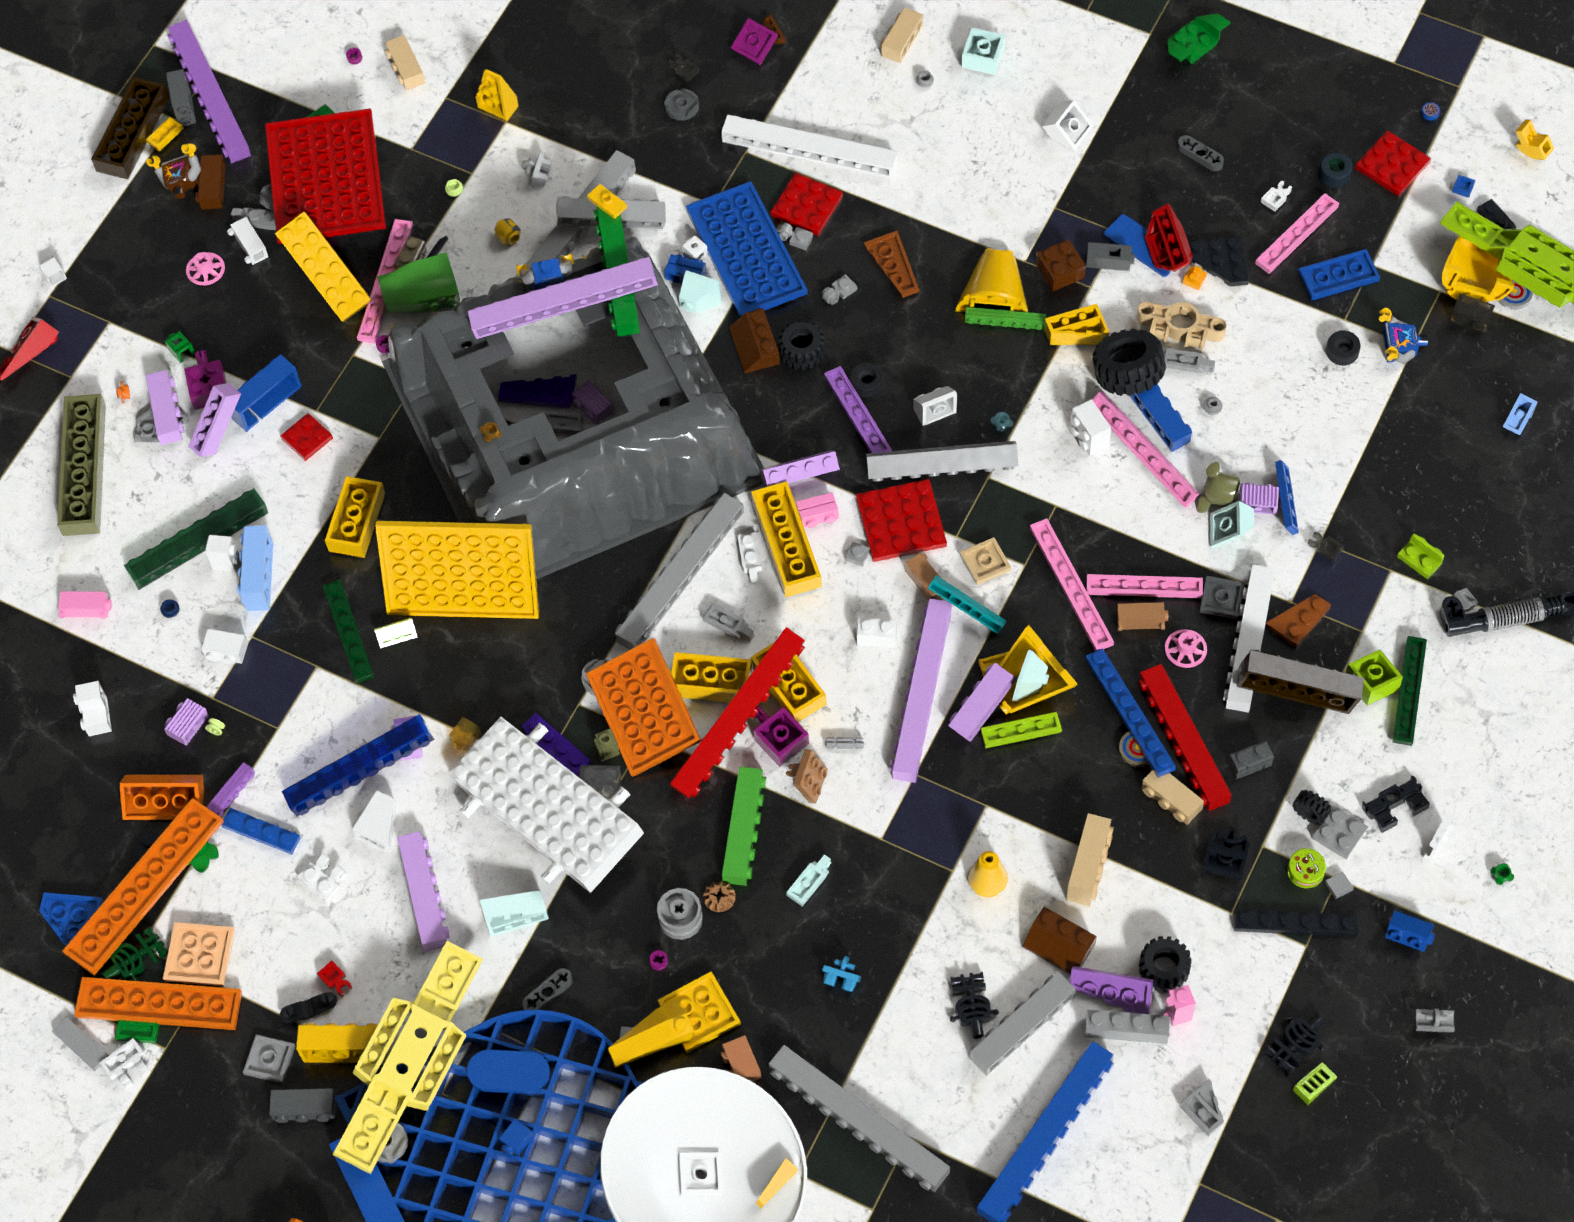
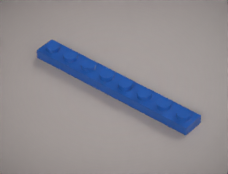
(1130, 713)

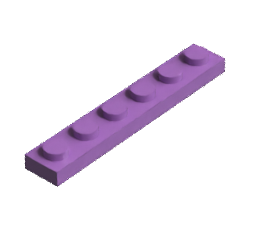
(856, 411)

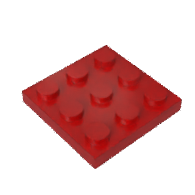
(1393, 163)
(806, 204)

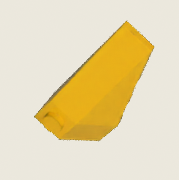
(496, 96)
(658, 1031)

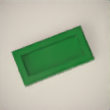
(141, 1031)

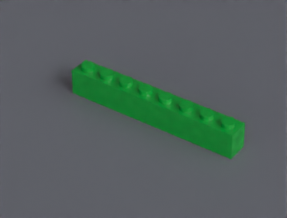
(615, 254)

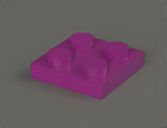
(754, 41)

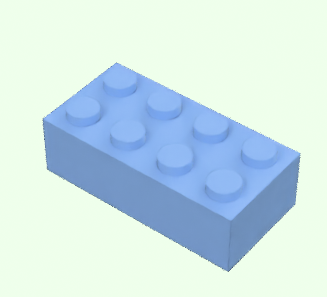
(256, 568)

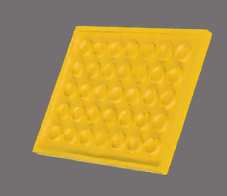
(458, 569)

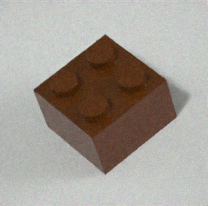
(1060, 265)

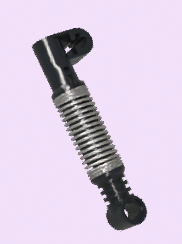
(1503, 615)

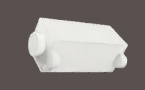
(248, 241)

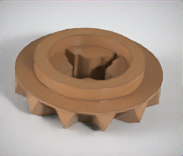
(725, 902)

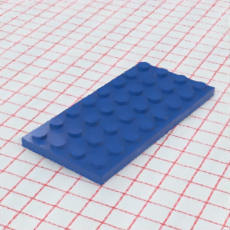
(746, 249)

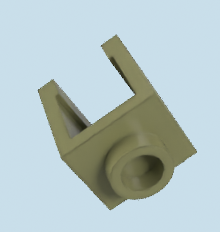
(606, 745)

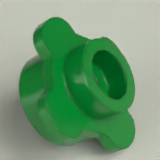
(1502, 868)

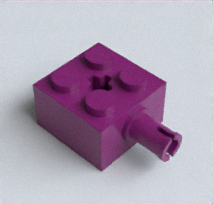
(202, 379)
(780, 735)

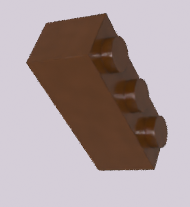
(211, 182)

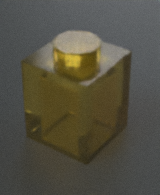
(464, 734)

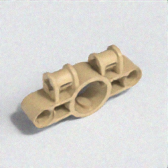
(1202, 328)

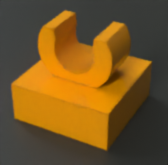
(1195, 277)

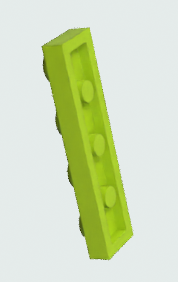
(1021, 730)

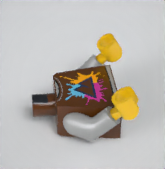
(179, 173)

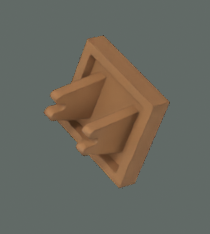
(808, 775)

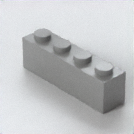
(1127, 1026)

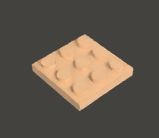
(199, 954)

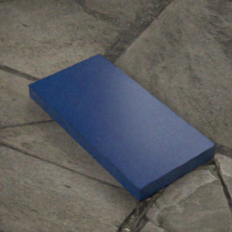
(1338, 274)

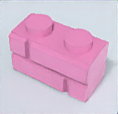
(817, 510)

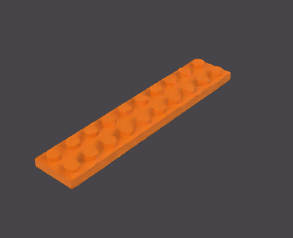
(143, 886)

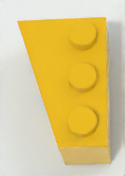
(1076, 327)

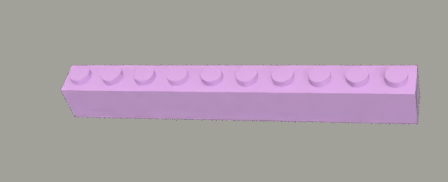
(562, 298)
(922, 690)

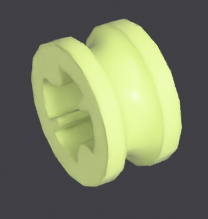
(215, 726)

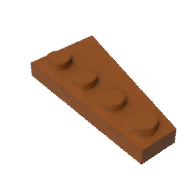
(893, 261)

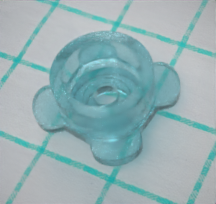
(1002, 416)

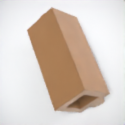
(922, 574)
(1141, 616)

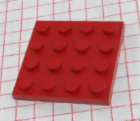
(901, 520)

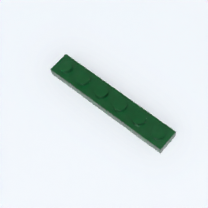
(348, 631)
(1409, 691)

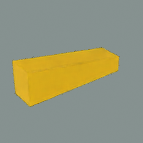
(779, 1179)

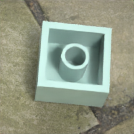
(983, 51)

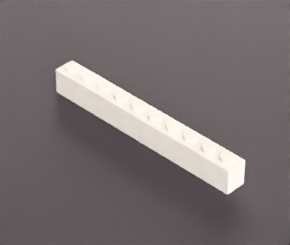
(810, 146)

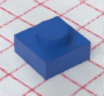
(1463, 186)

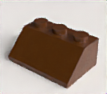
(754, 341)
(1059, 941)

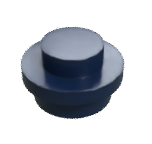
(169, 608)

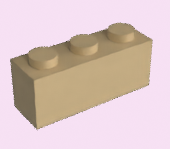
(901, 35)
(404, 62)
(1173, 796)

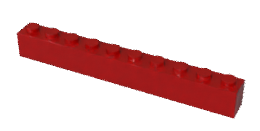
(737, 713)

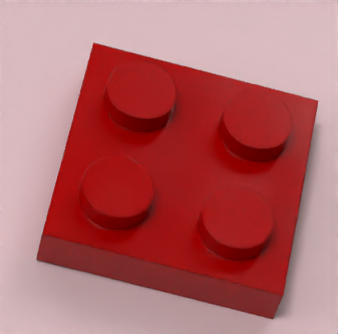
(306, 437)

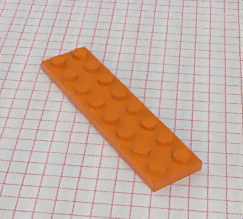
(158, 1003)

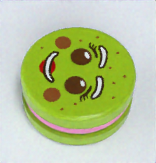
(1306, 868)

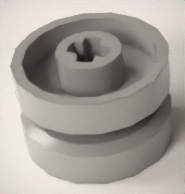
(679, 913)

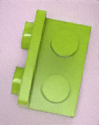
(1421, 556)

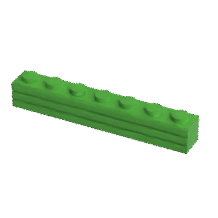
(1005, 318)

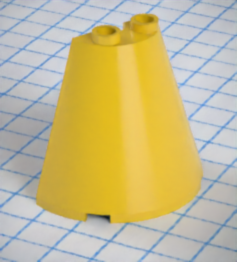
(1474, 273)
(994, 282)
(1058, 680)

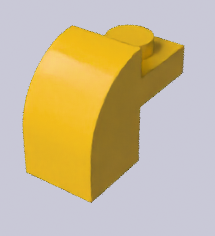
(1533, 144)

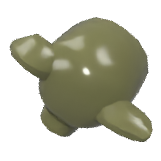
(1218, 488)

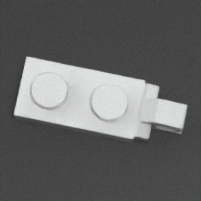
(750, 555)

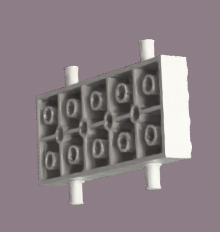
(546, 804)

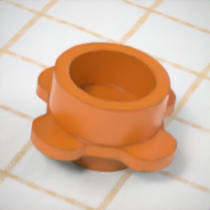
(123, 391)

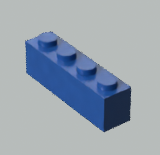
(1163, 418)

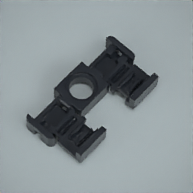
(1382, 806)

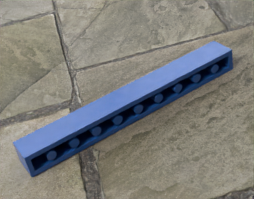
(1045, 1133)

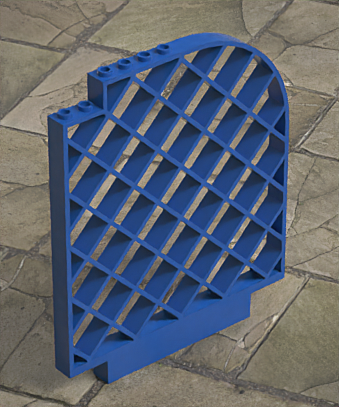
(372, 1192)

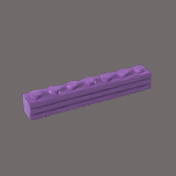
(231, 789)

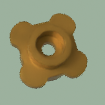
(490, 426)

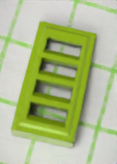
(1304, 1094)

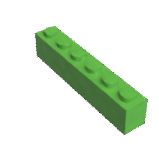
(743, 826)

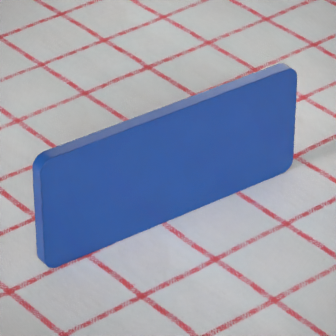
(1128, 232)

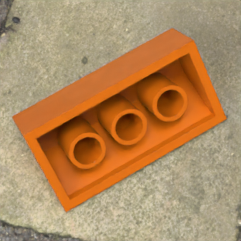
(158, 795)

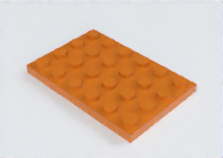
(643, 707)

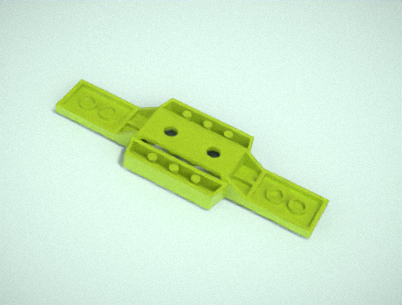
(1527, 243)

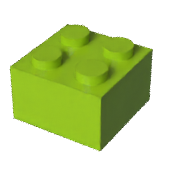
(1379, 676)

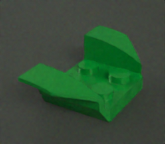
(1197, 37)

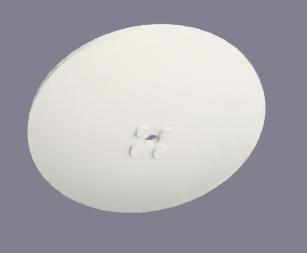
(707, 1124)

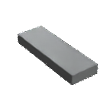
(80, 1043)

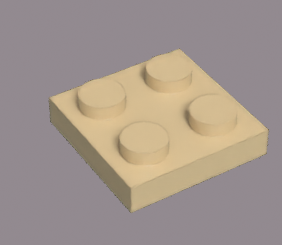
(985, 561)

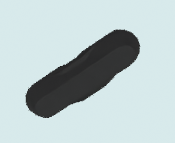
(308, 1008)

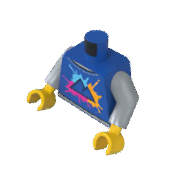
(546, 272)
(1400, 338)

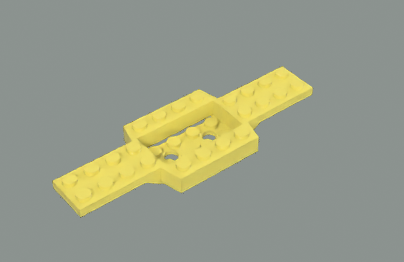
(391, 1091)

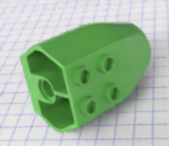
(420, 286)

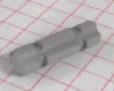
(844, 743)

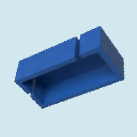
(265, 392)

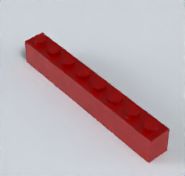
(1184, 737)

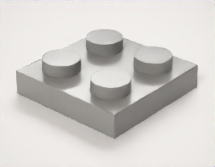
(1340, 832)

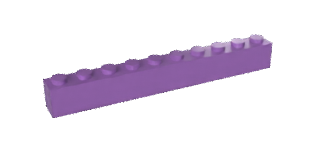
(209, 92)

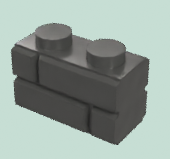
(1250, 760)

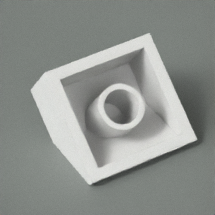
(1068, 125)
(935, 405)

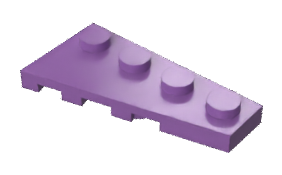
(1124, 991)

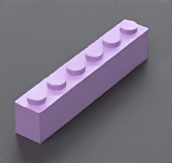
(422, 891)

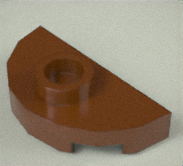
(770, 24)

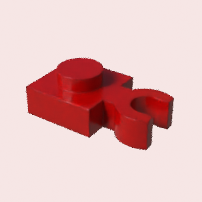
(334, 976)

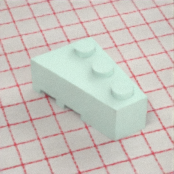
(513, 911)

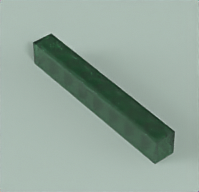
(193, 540)

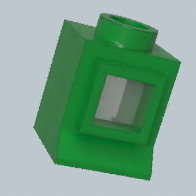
(177, 344)

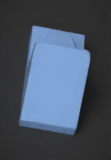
(1520, 414)

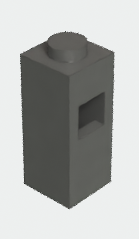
(1109, 256)

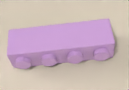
(164, 407)
(214, 420)
(800, 468)
(982, 701)

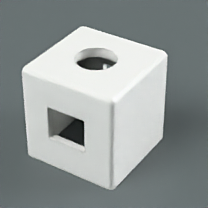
(691, 252)
(52, 272)

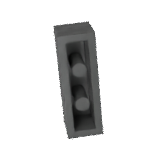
(302, 1105)

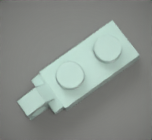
(809, 881)

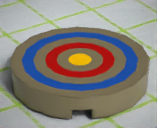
(1131, 752)

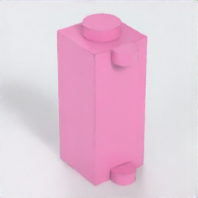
(84, 604)
(1180, 1005)

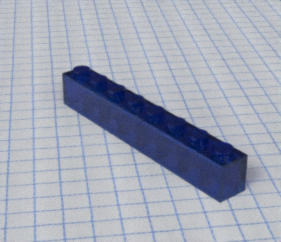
(358, 765)

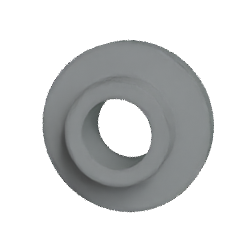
(925, 75)
(1213, 410)

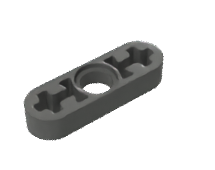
(1203, 160)
(562, 986)

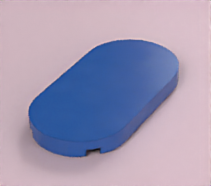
(508, 1071)

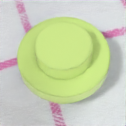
(454, 187)

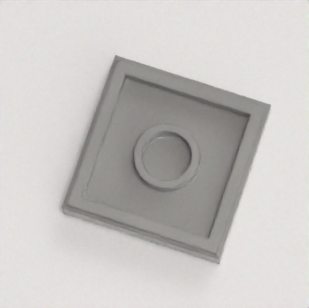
(269, 1059)

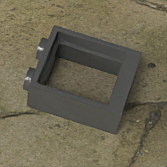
(181, 97)

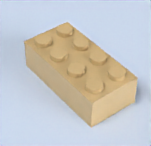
(1090, 860)

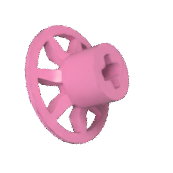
(204, 266)
(1186, 646)

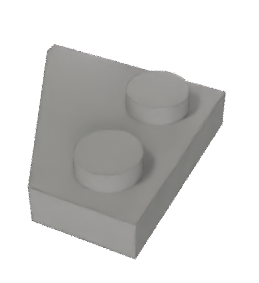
(1203, 1108)

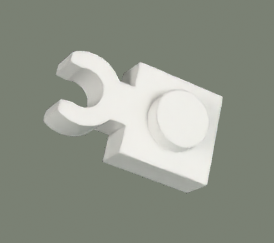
(1275, 198)

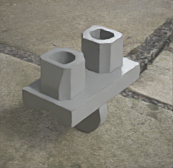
(541, 163)
(1434, 1020)

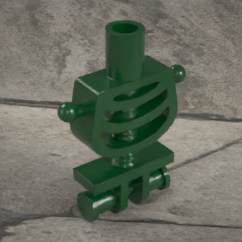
(117, 968)

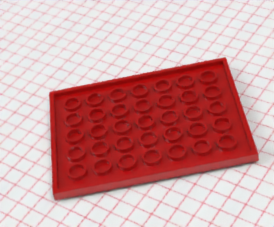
(327, 171)

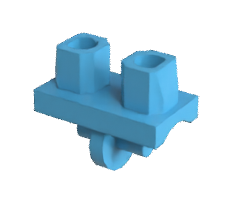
(849, 979)

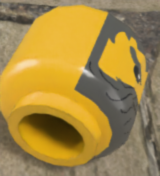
(507, 231)

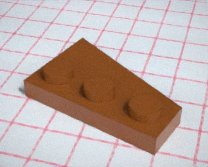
(1299, 620)

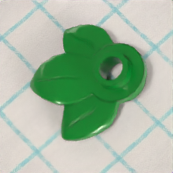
(202, 858)

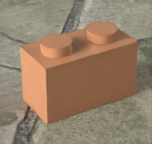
(741, 1059)

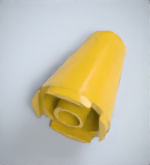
(988, 875)

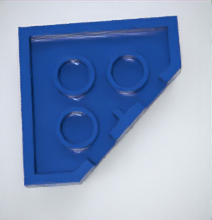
(68, 913)

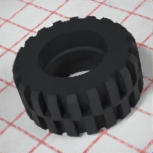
(1115, 351)

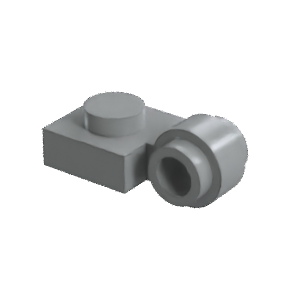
(799, 238)
(842, 287)

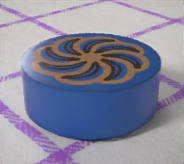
(1430, 111)

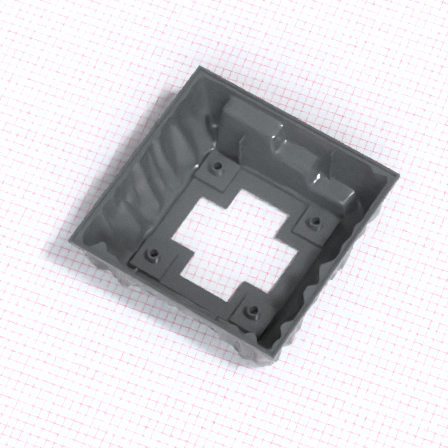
(596, 483)

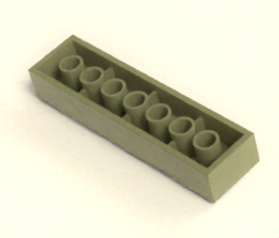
(81, 465)

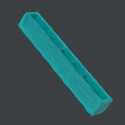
(967, 604)

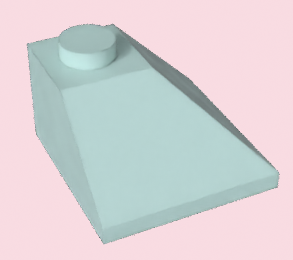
(699, 292)
(1230, 523)
(1031, 677)

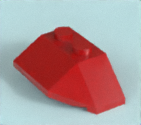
(1167, 240)

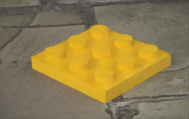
(706, 1009)

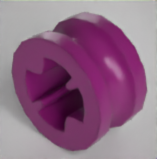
(353, 51)
(382, 348)
(660, 954)

